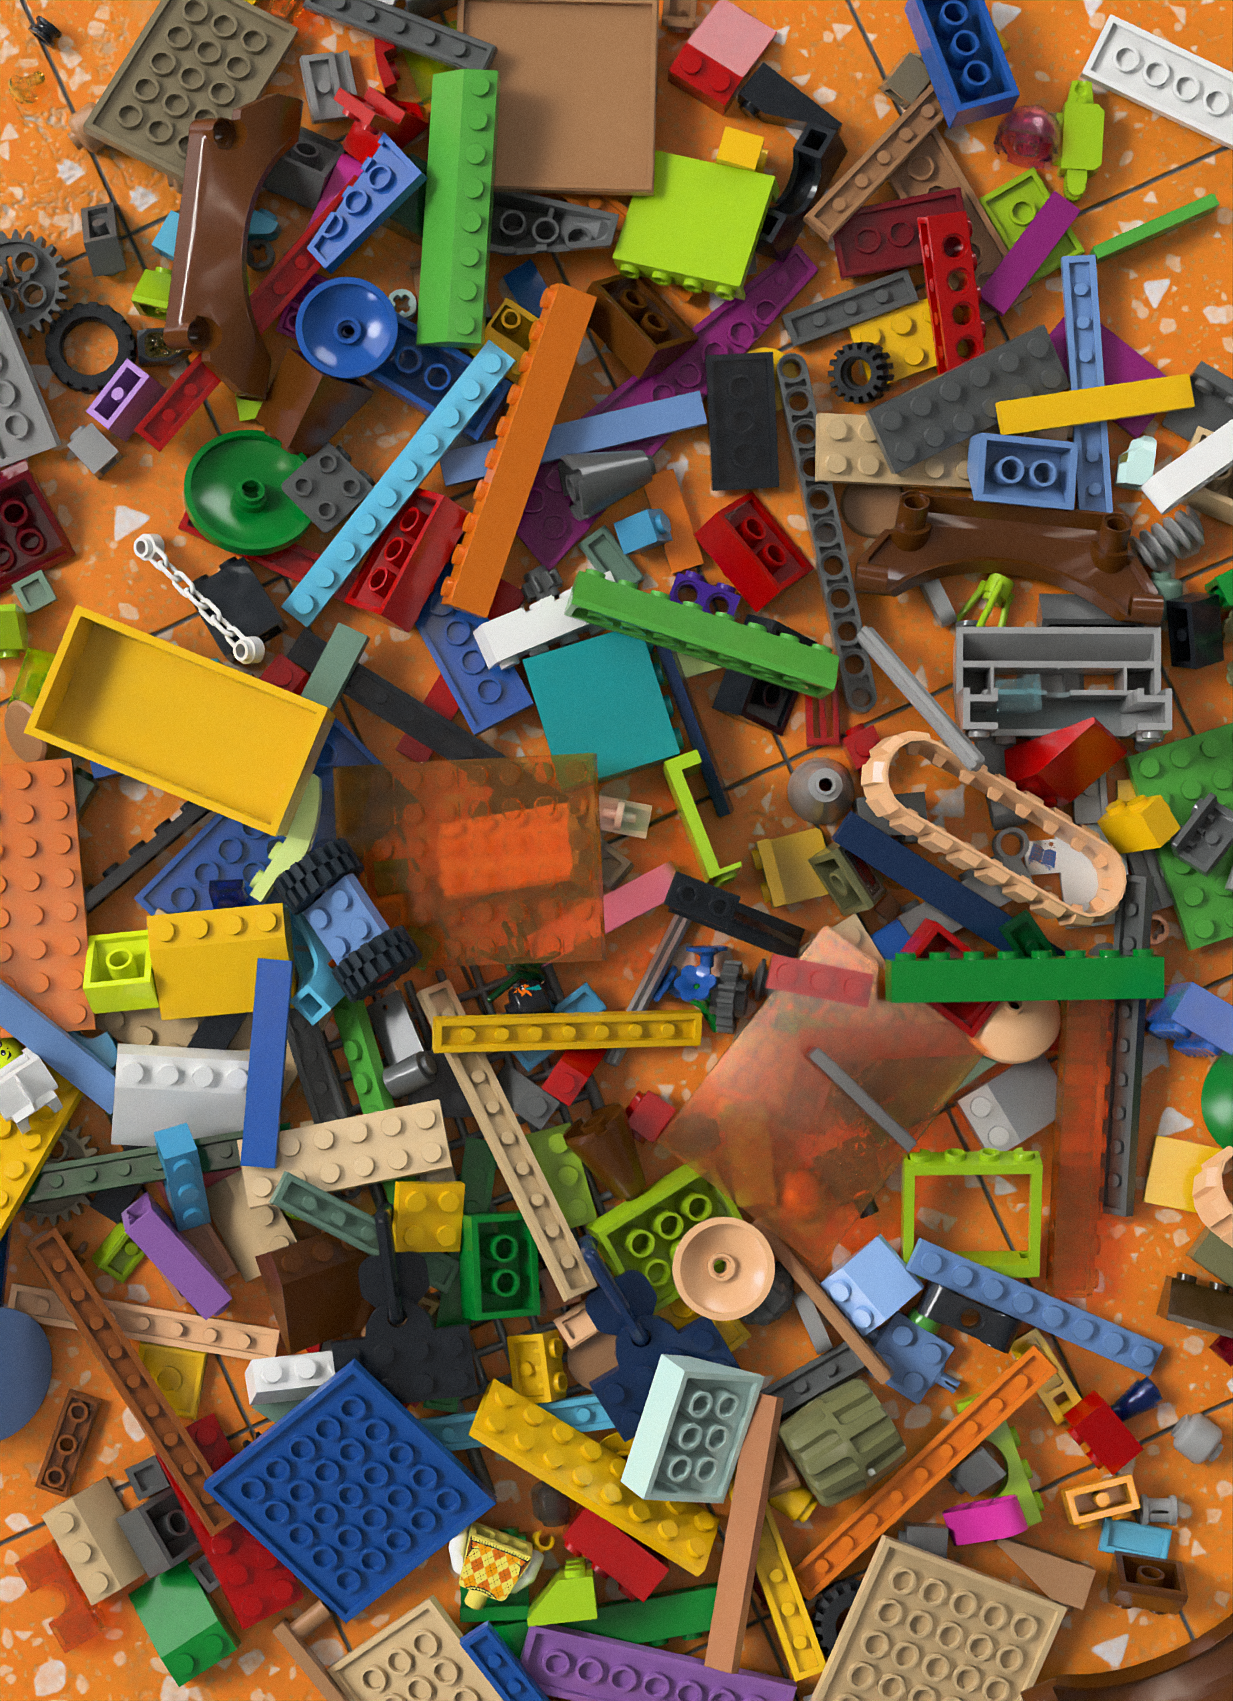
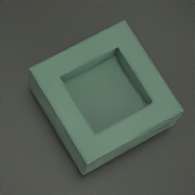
(34, 592)

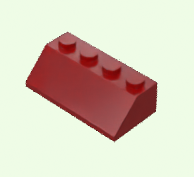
(408, 560)

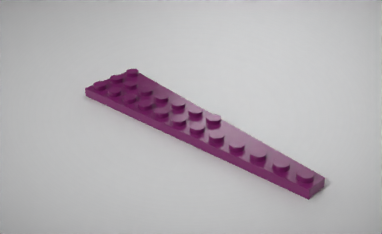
(732, 328)

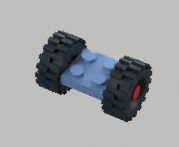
(346, 920)

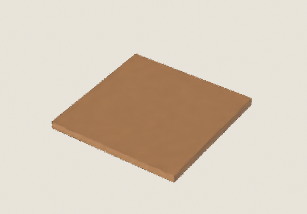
(572, 92)

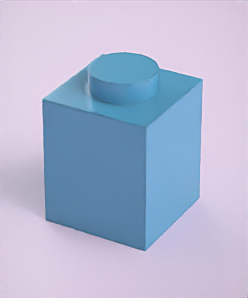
(643, 531)

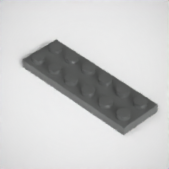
(965, 398)

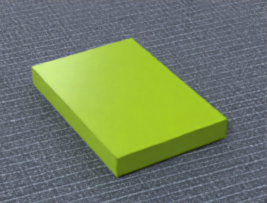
(1013, 209)

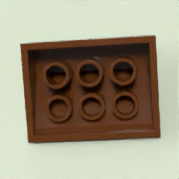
(315, 1290)

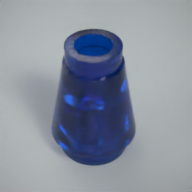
(1137, 1399)

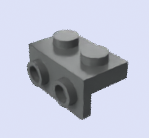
(1204, 836)

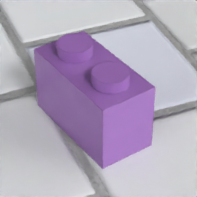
(126, 400)

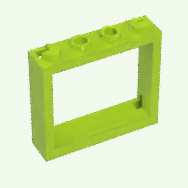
(982, 1162)

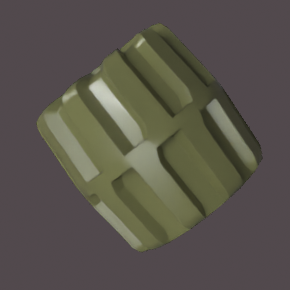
(842, 1442)

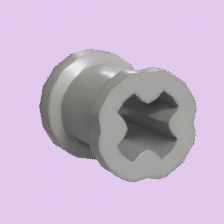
(1158, 1510)

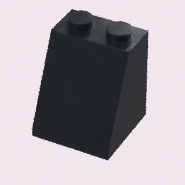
(241, 602)

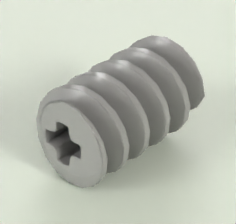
(1168, 538)

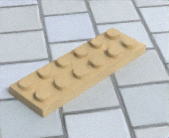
(851, 455)
(356, 1151)

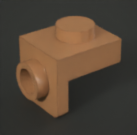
(679, 15)

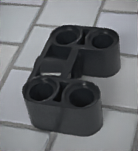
(947, 1306)

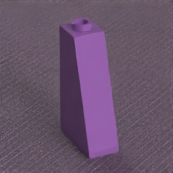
(175, 1256)

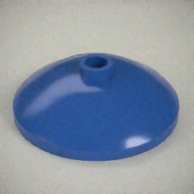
(343, 305)

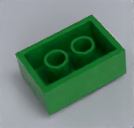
(498, 1267)

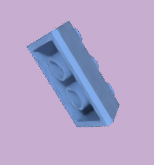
(1022, 470)

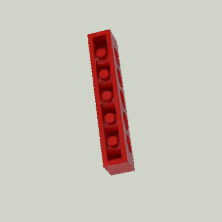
(943, 300)

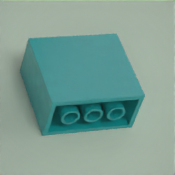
(605, 702)

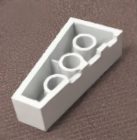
(531, 631)

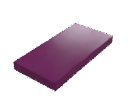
(1120, 365)

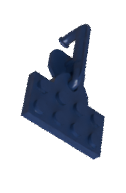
(626, 1309)

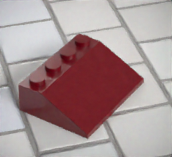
(28, 527)

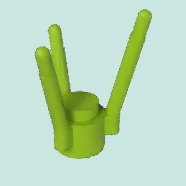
(996, 591)

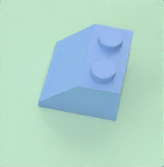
(871, 1285)

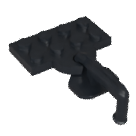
(410, 1358)

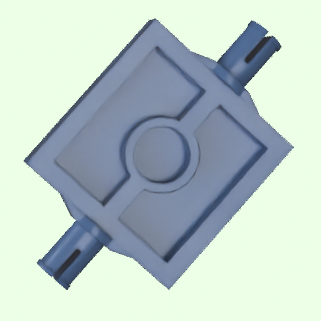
(914, 1357)

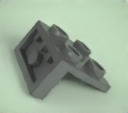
(1212, 402)

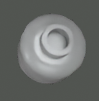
(1197, 1438)

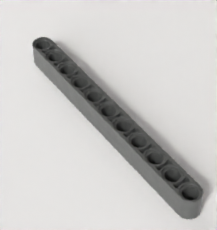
(822, 550)

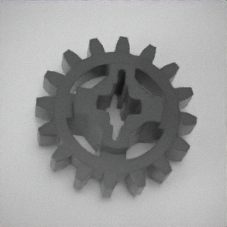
(729, 997)

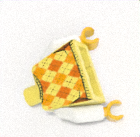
(494, 1562)

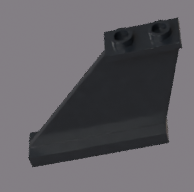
(725, 914)

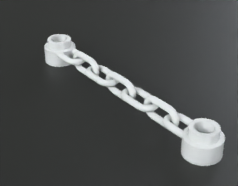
(247, 649)

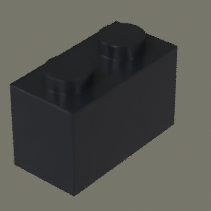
(1195, 630)

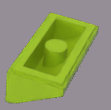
(118, 1254)

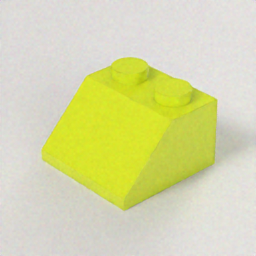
(119, 973)

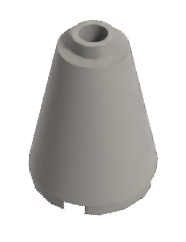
(813, 803)

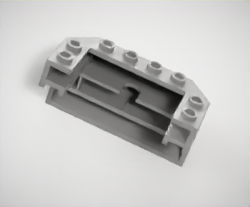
(1062, 659)

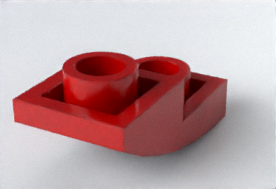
(387, 70)

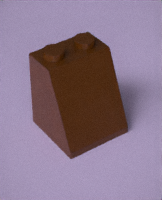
(307, 405)

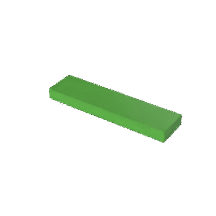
(1155, 228)

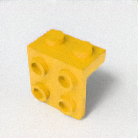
(787, 869)

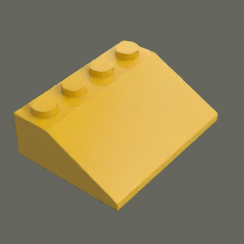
(210, 957)

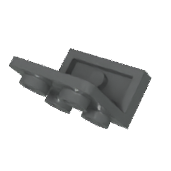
(327, 487)

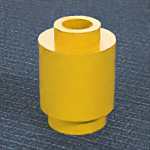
(795, 1504)

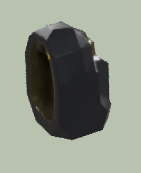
(154, 351)

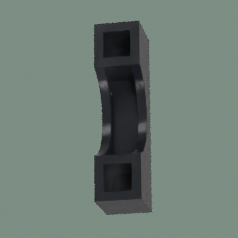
(814, 165)

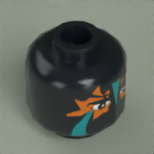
(531, 998)

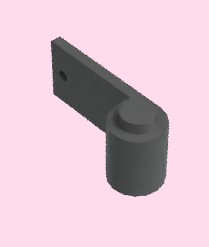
(402, 1045)

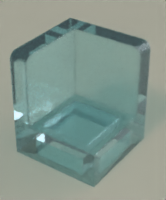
(1019, 695)

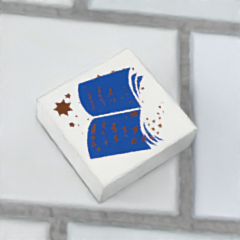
(1042, 857)

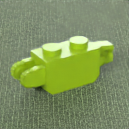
(1081, 140)

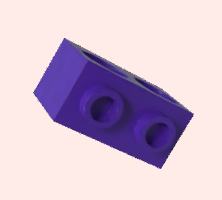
(705, 592)

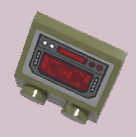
(848, 879)

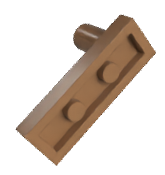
(292, 1638)

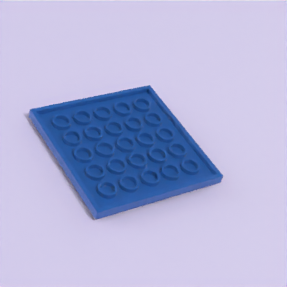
(350, 1491)

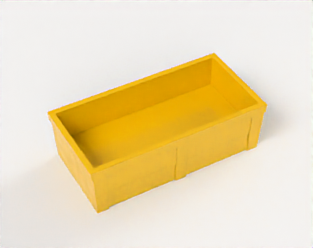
(180, 722)

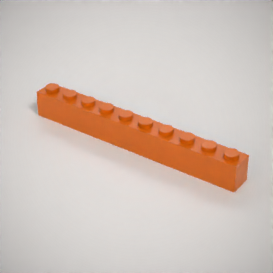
(518, 450)

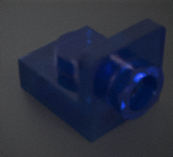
(228, 893)

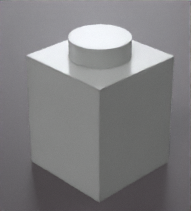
(94, 450)

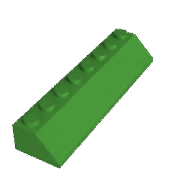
(458, 208)
(702, 634)

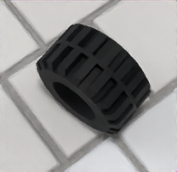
(828, 1610)

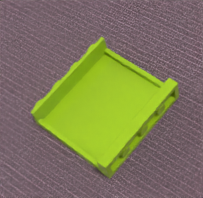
(696, 226)
(675, 772)

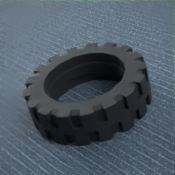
(66, 323)

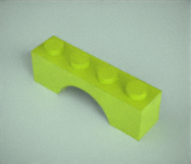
(1017, 1470)

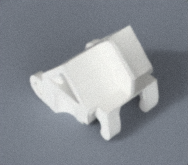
(25, 1089)

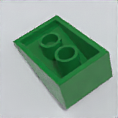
(183, 1622)

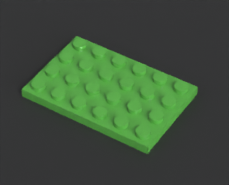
(1182, 776)

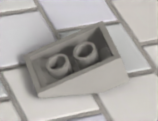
(1011, 1104)

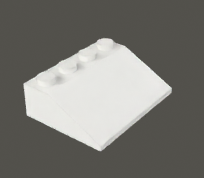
(174, 1087)

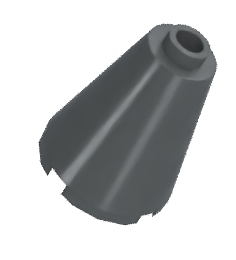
(602, 478)

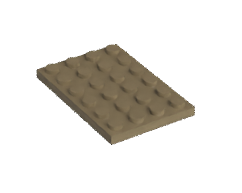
(185, 67)

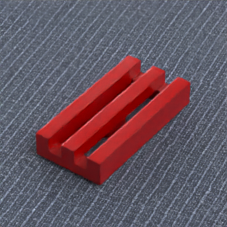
(823, 740)

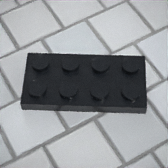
(742, 421)

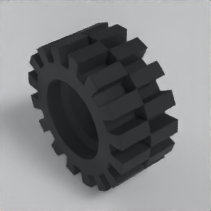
(843, 377)

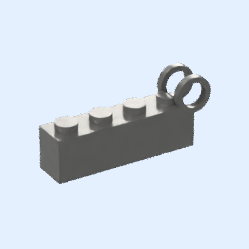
(915, 913)

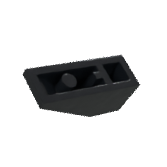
(781, 103)

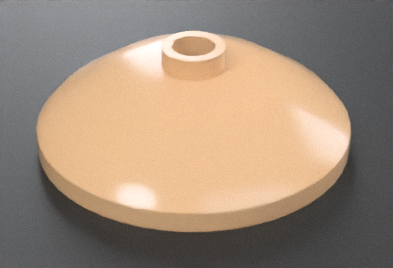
(1020, 1033)
(746, 1272)

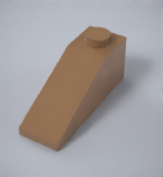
(1054, 1574)

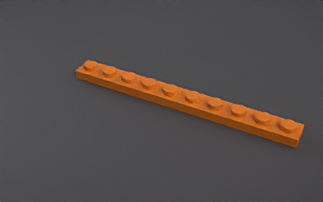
(923, 1471)

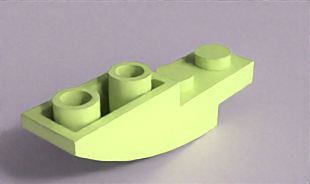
(297, 844)

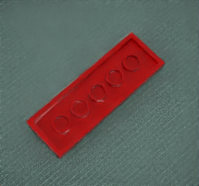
(245, 1569)

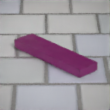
(1028, 253)

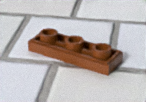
(76, 1424)

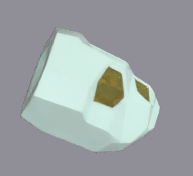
(1136, 464)

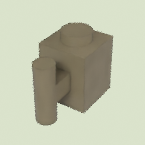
(906, 80)

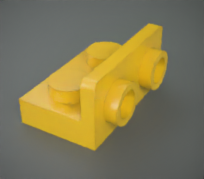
(537, 1366)

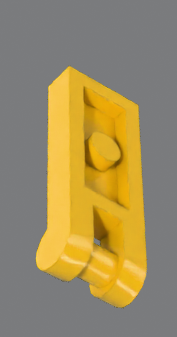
(1056, 1384)

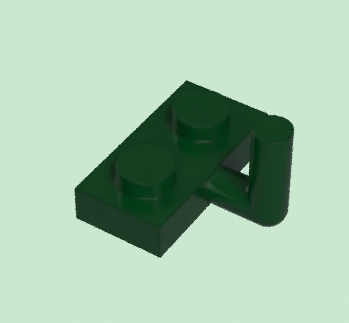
(1024, 935)

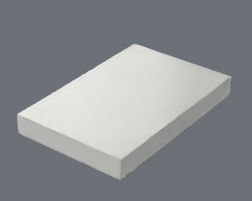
(1079, 876)

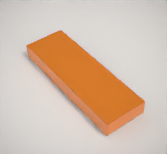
(665, 494)

